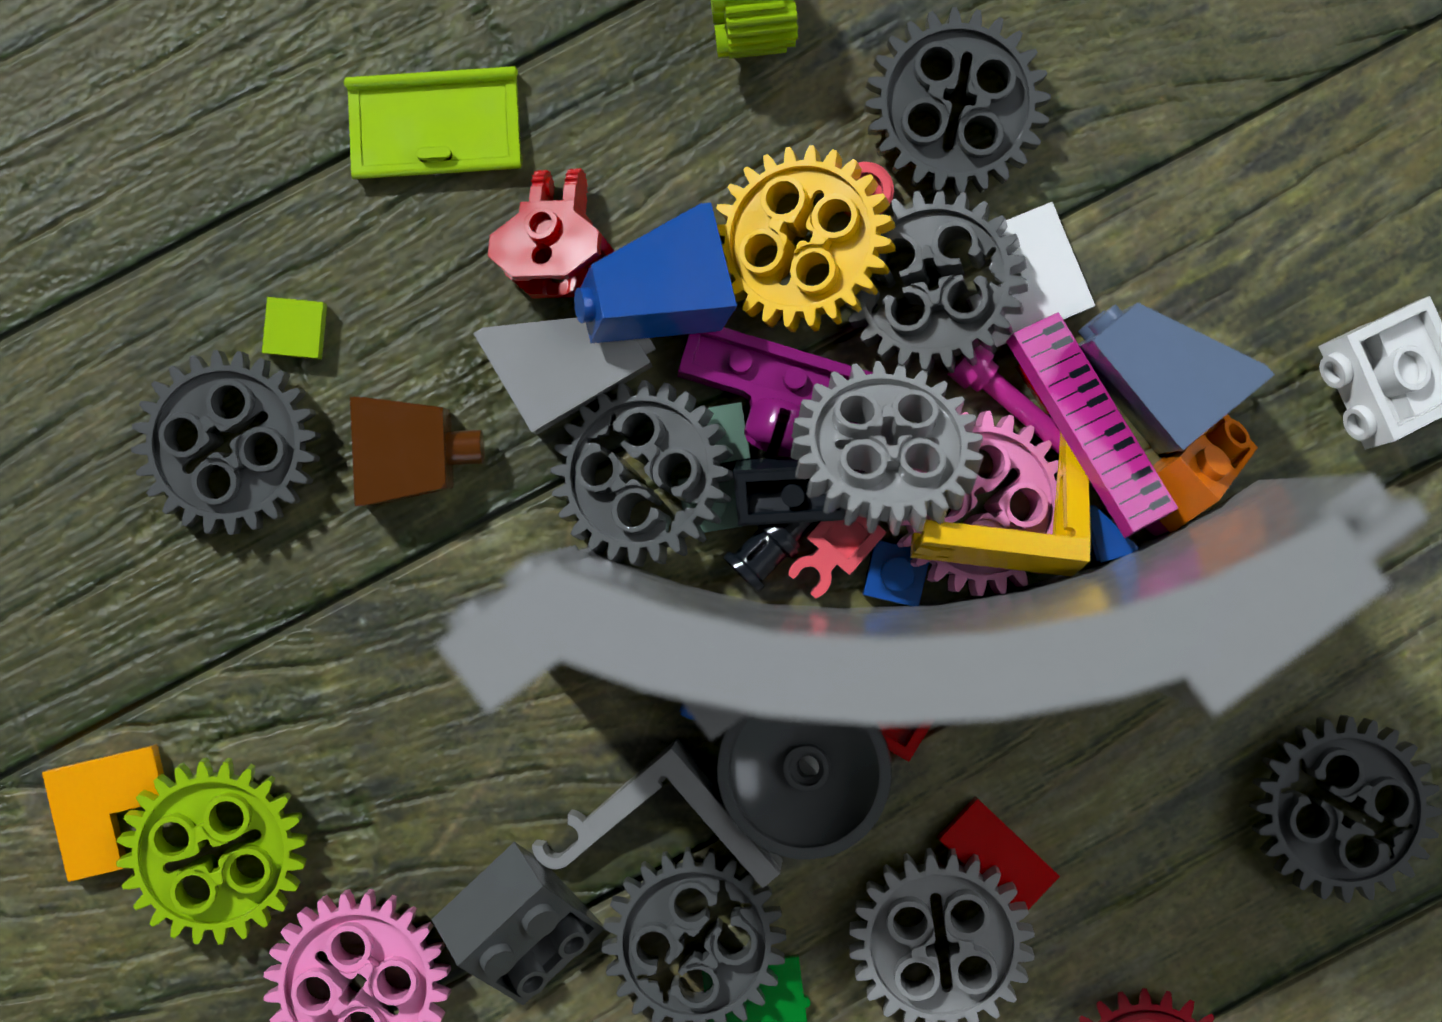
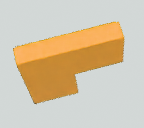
(86, 803)

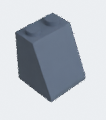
(1167, 374)

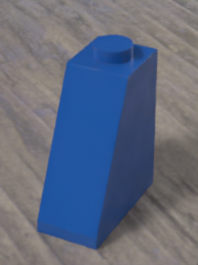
(660, 283)

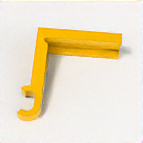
(1056, 553)

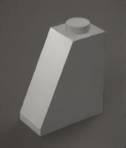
(555, 368)

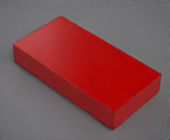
(983, 833)

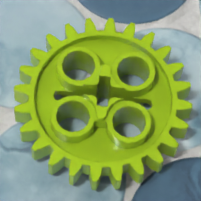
(232, 895)

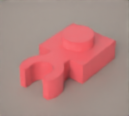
(836, 546)

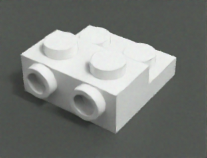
(1388, 373)

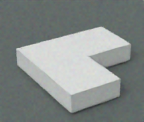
(1051, 271)

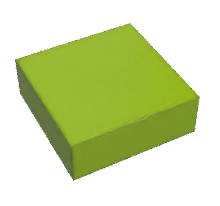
(294, 328)

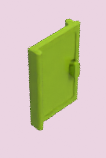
(431, 116)

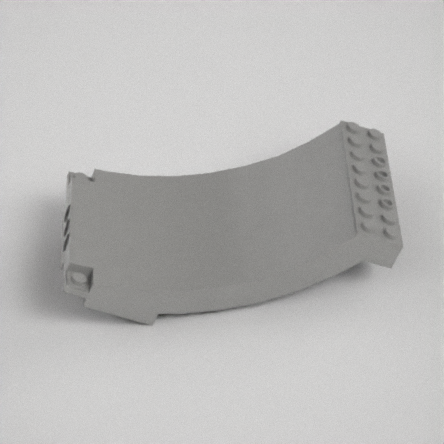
(1184, 617)

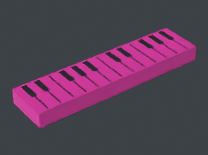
(1091, 424)

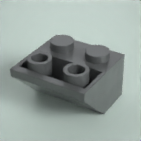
(516, 925)

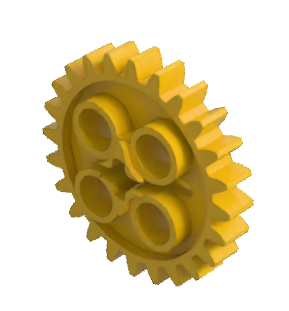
(850, 252)

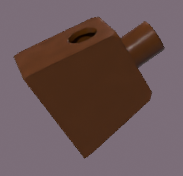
(406, 450)

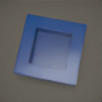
(892, 575)

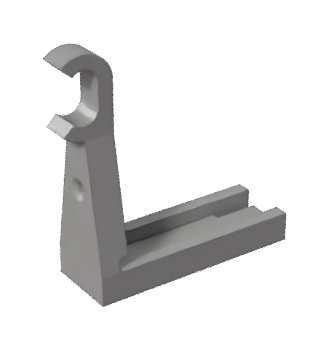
(694, 785)

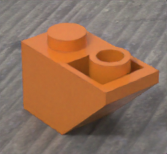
(1204, 469)

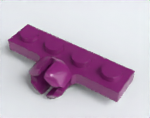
(763, 373)

